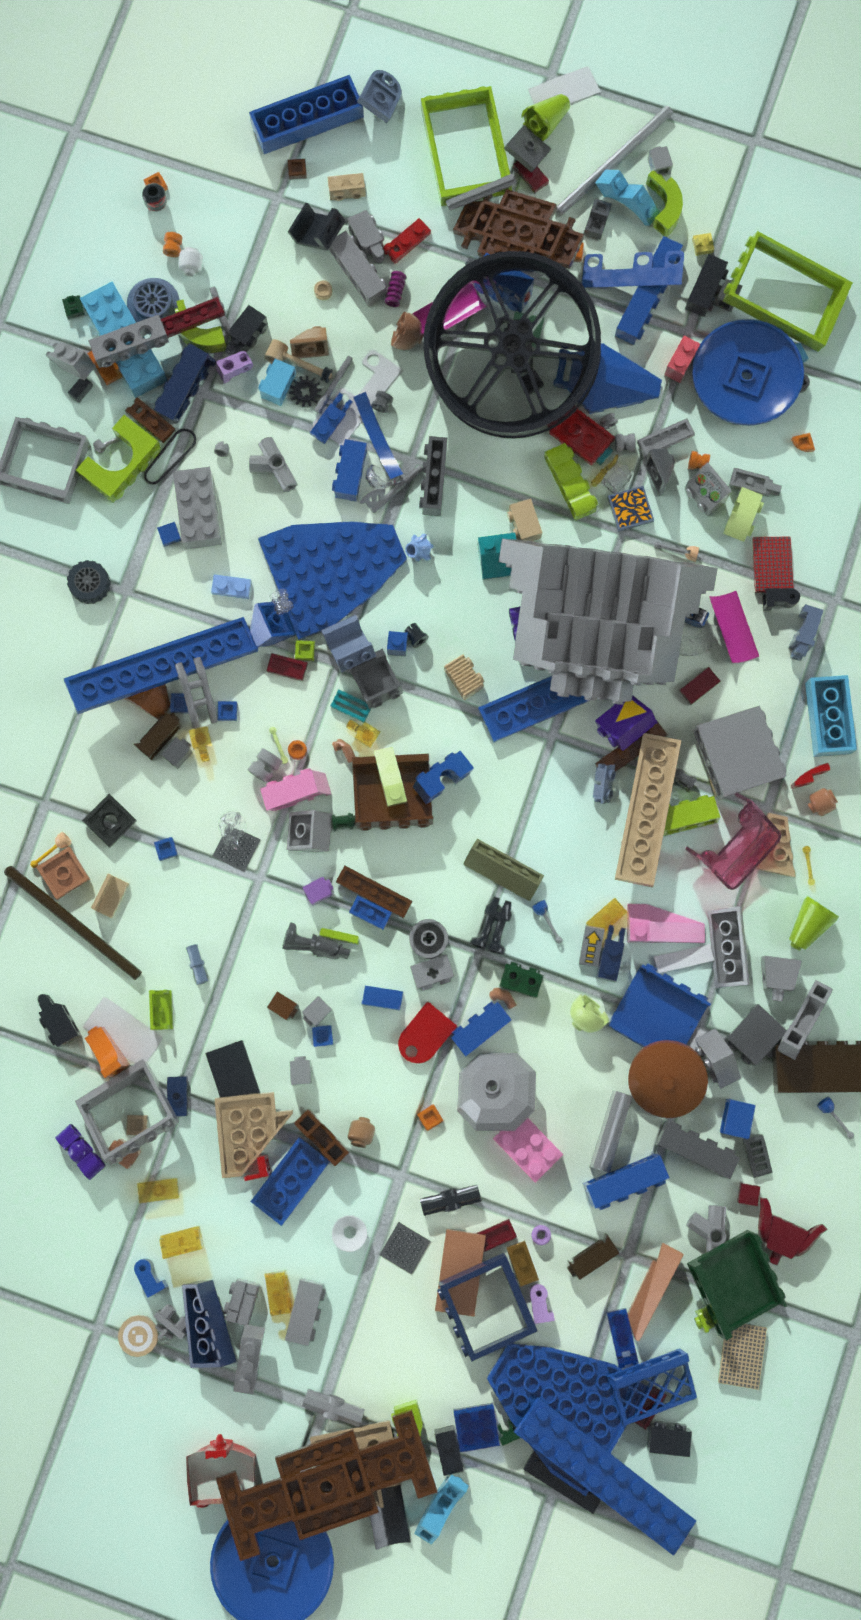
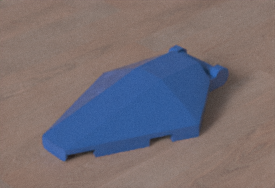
(617, 382)

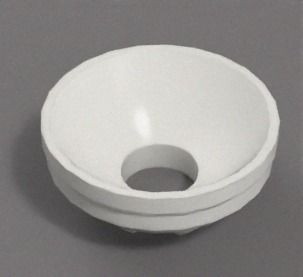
(349, 1244)

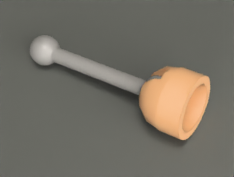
(690, 553)

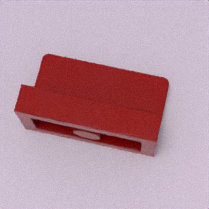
(263, 1167)

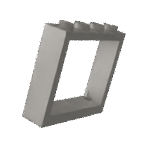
(46, 430)
(111, 1088)

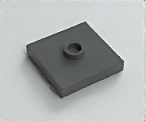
(527, 148)

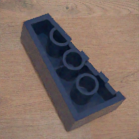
(205, 1326)

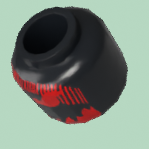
(154, 197)

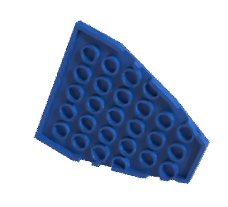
(330, 568)
(568, 1384)

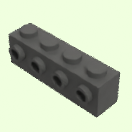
(434, 478)
(698, 1150)

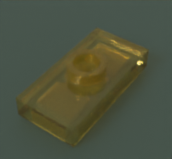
(158, 1190)

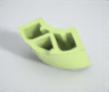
(743, 514)

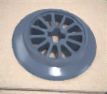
(148, 283)

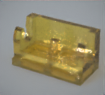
(181, 1242)
(278, 1292)

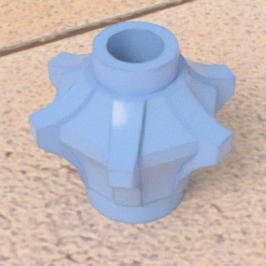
(419, 548)

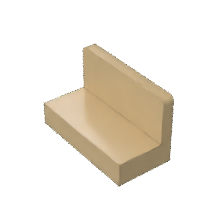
(110, 895)

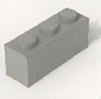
(305, 1312)
(249, 1359)

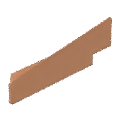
(653, 1289)

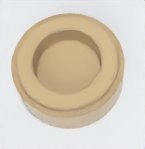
(323, 290)

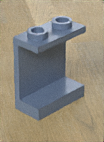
(348, 643)

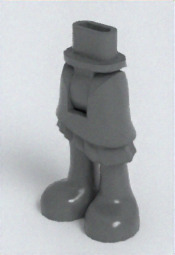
(317, 944)

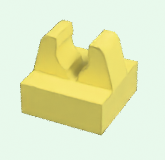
(703, 244)

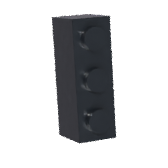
(707, 285)

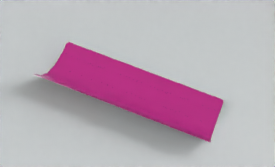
(463, 307)
(734, 627)

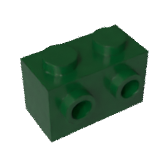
(521, 980)

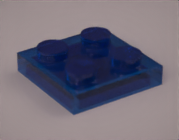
(476, 1427)

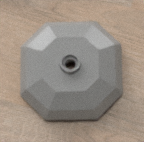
(508, 1104)

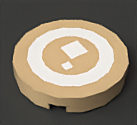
(138, 1335)

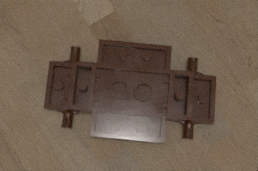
(518, 225)

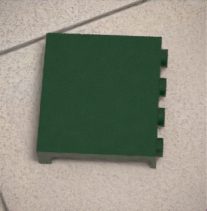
(736, 1282)

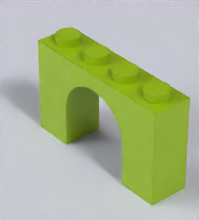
(113, 483)

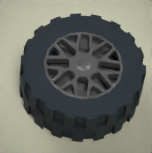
(88, 582)

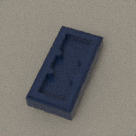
(178, 1094)

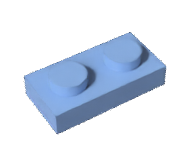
(231, 586)

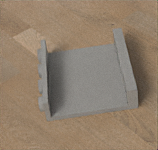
(739, 752)

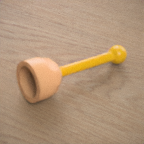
(61, 841)

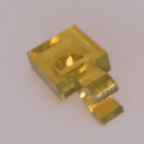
(365, 734)
(201, 740)

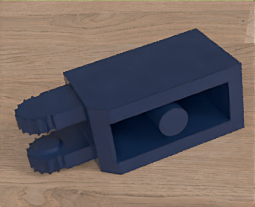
(611, 956)

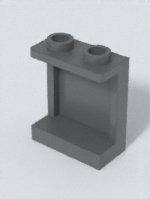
(376, 680)
(755, 1035)

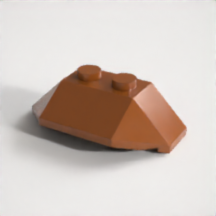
(152, 701)

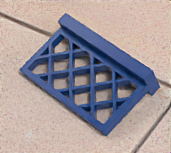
(646, 1370)

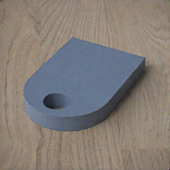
(380, 96)

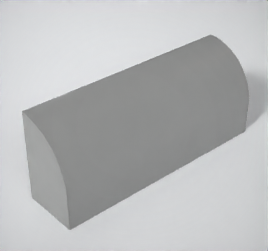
(611, 1131)

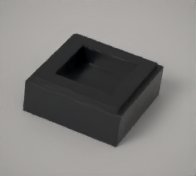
(526, 379)

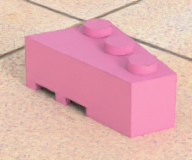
(295, 789)

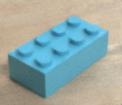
(830, 716)

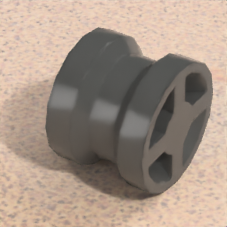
(382, 402)

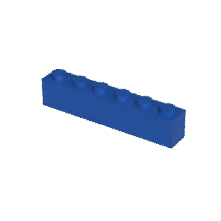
(646, 297)

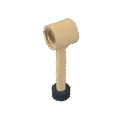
(278, 350)

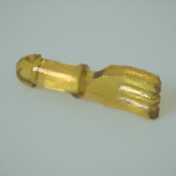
(603, 471)

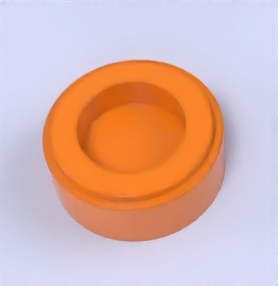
(297, 750)

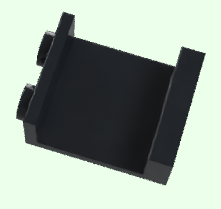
(316, 229)

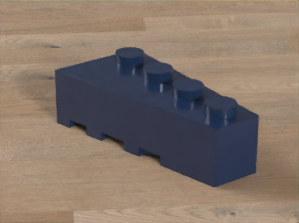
(184, 382)

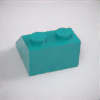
(489, 554)

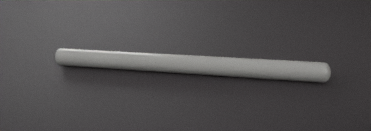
(614, 160)

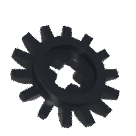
(303, 384)

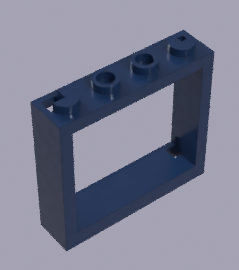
(499, 1260)

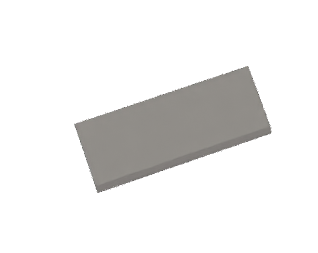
(728, 947)

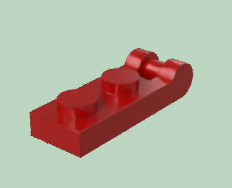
(407, 240)

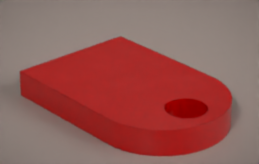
(425, 1032)

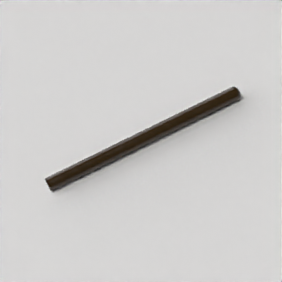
(72, 922)

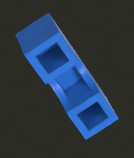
(454, 767)

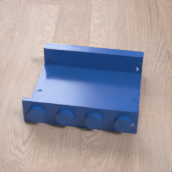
(657, 1009)

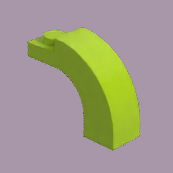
(673, 201)
(207, 340)

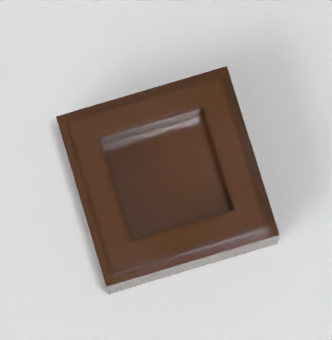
(297, 169)

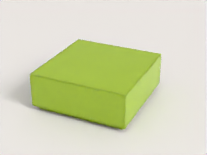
(304, 650)

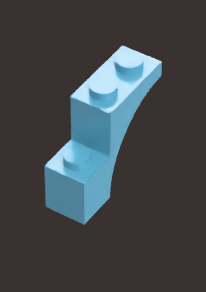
(634, 196)

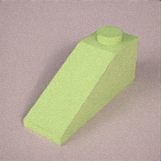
(390, 777)

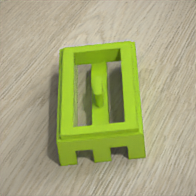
(340, 936)

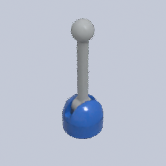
(541, 909)
(827, 1106)

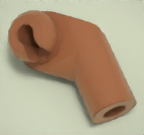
(345, 747)

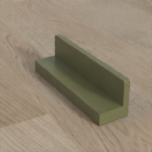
(503, 869)

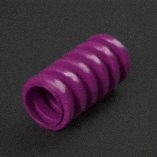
(395, 289)

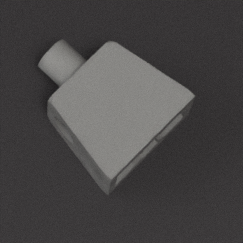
(779, 975)

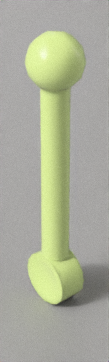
(272, 730)

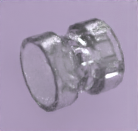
(281, 601)

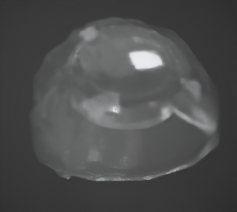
(378, 478)
(232, 827)

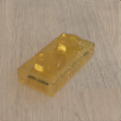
(607, 915)

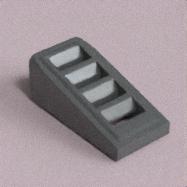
(762, 1145)

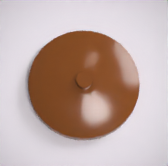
(668, 1079)

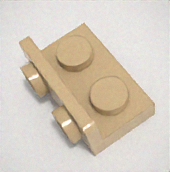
(346, 186)

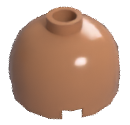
(407, 333)

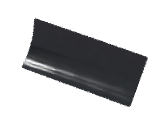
(390, 1523)

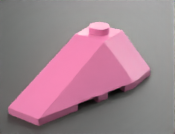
(657, 925)

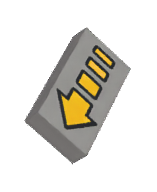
(591, 946)

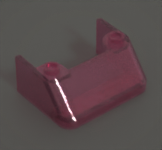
(744, 850)

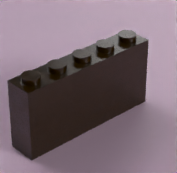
(818, 1068)

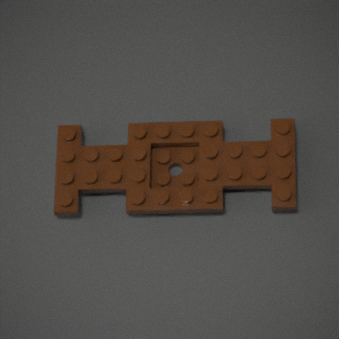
(353, 1476)

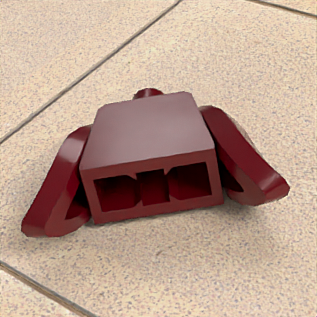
(783, 1236)

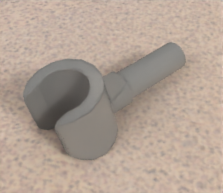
(100, 447)

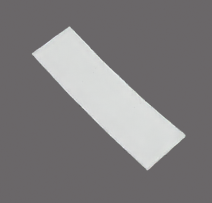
(684, 958)

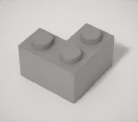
(717, 1058)

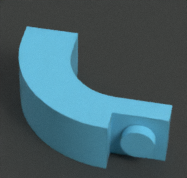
(440, 1507)

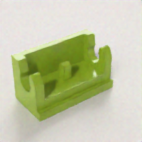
(160, 1009)

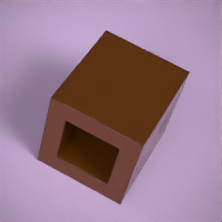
(283, 1006)

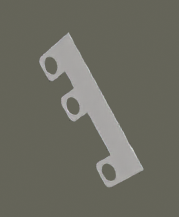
(383, 377)

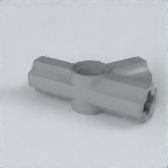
(265, 464)
(705, 1227)

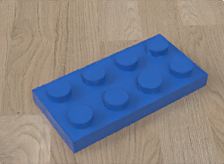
(290, 1181)

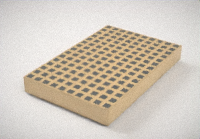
(743, 1357)

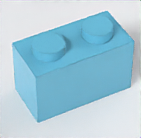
(277, 382)

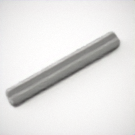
(481, 192)

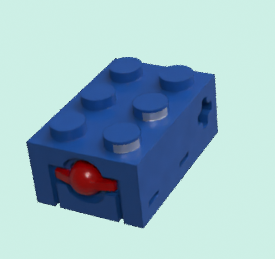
(513, 288)

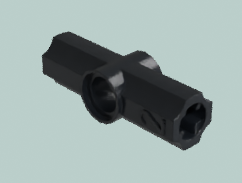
(450, 1200)

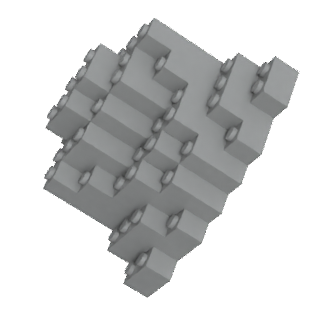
(601, 615)

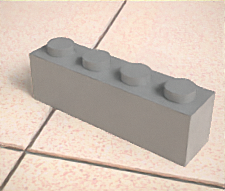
(357, 268)

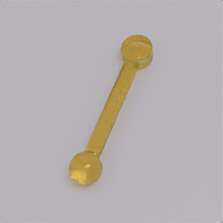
(806, 850)

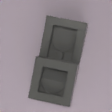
(597, 219)

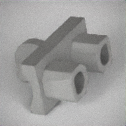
(164, 1317)

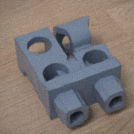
(802, 639)

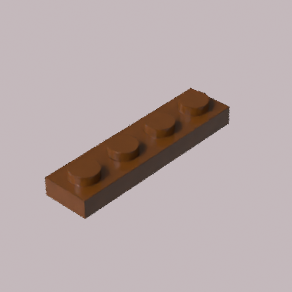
(622, 758)
(374, 891)

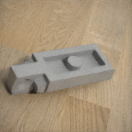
(754, 482)

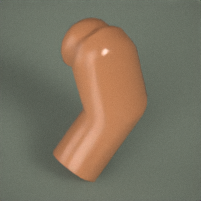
(504, 995)

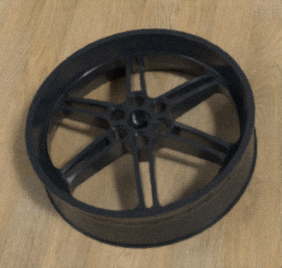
(487, 268)

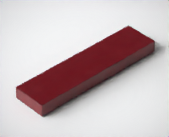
(192, 317)

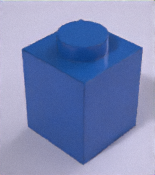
(397, 643)

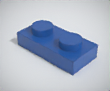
(370, 912)

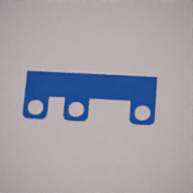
(637, 276)

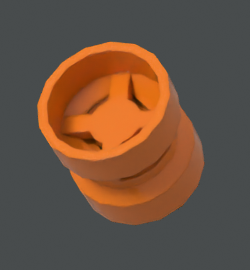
(172, 244)
(697, 461)

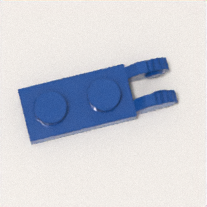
(330, 420)

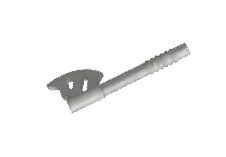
(320, 407)
(375, 505)

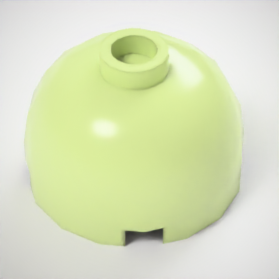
(587, 1015)

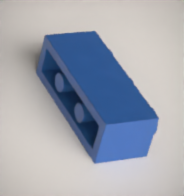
(349, 470)
(480, 1028)

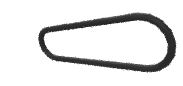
(161, 452)

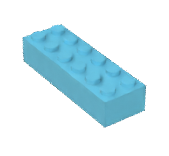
(109, 314)

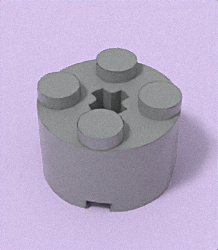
(436, 931)

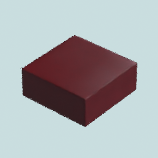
(748, 1194)

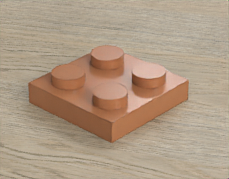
(63, 873)

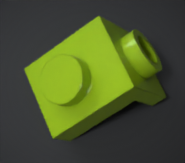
(703, 1320)

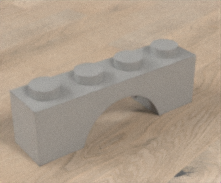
(805, 1019)

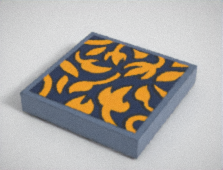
(630, 508)

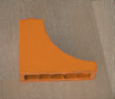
(107, 1052)

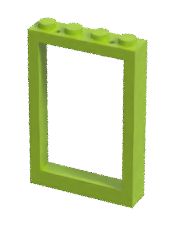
(457, 100)
(803, 265)

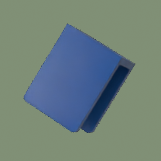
(737, 1118)

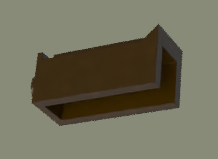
(159, 735)
(592, 1257)

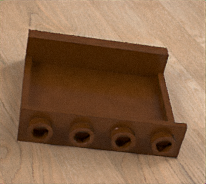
(370, 801)

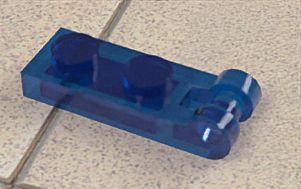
(622, 1337)

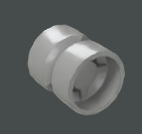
(264, 765)

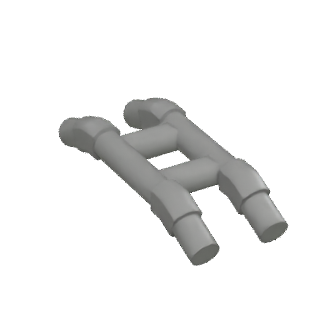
(187, 687)

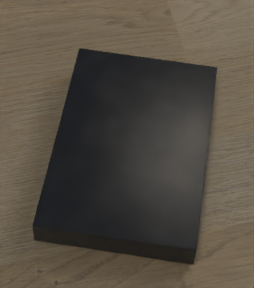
(232, 1070)

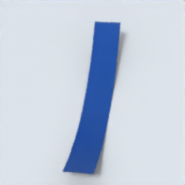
(376, 435)

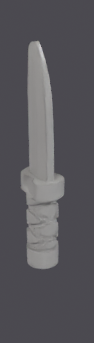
(214, 293)

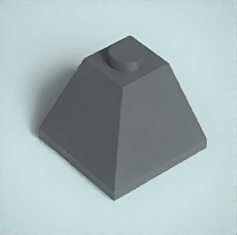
(660, 467)

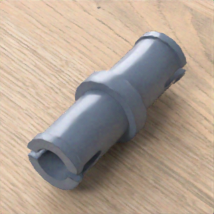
(197, 964)

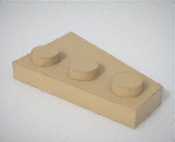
(780, 858)

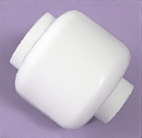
(190, 261)

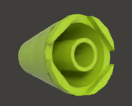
(546, 115)
(811, 923)

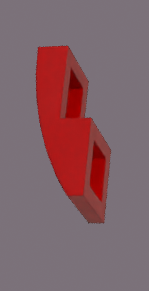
(807, 778)

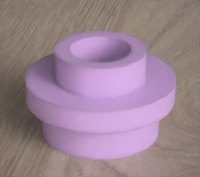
(543, 1241)

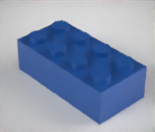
(626, 1181)

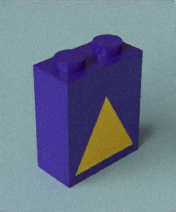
(625, 723)

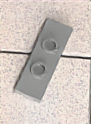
(666, 437)

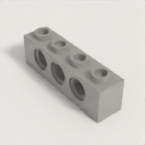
(119, 338)

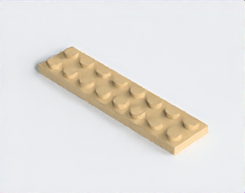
(648, 810)

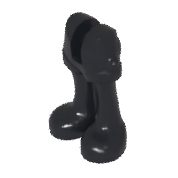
(492, 915)

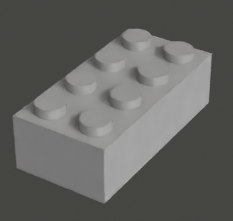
(197, 508)

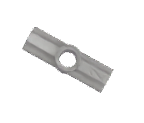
(333, 1407)

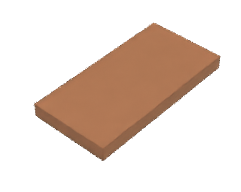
(460, 1253)

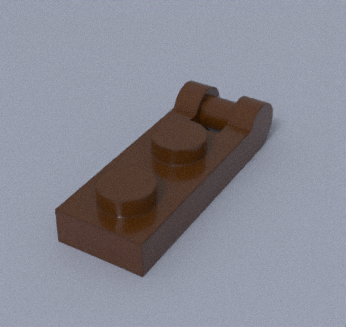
(150, 420)

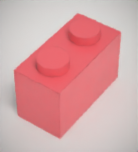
(682, 359)

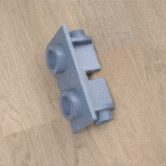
(604, 792)

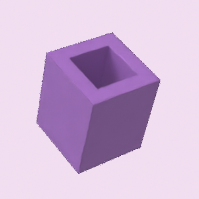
(318, 890)

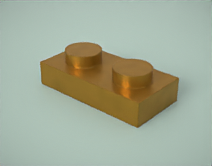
(522, 1263)

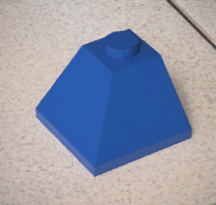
(268, 627)

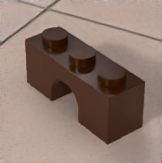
(321, 1136)

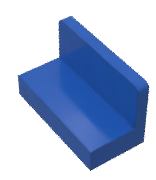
(382, 998)

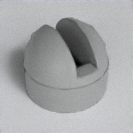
(221, 449)

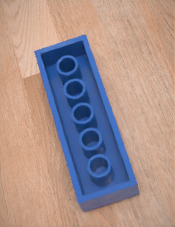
(306, 114)

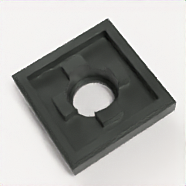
(96, 817)

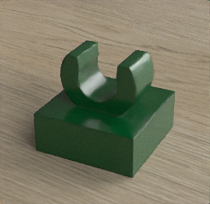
(73, 306)
(507, 1436)

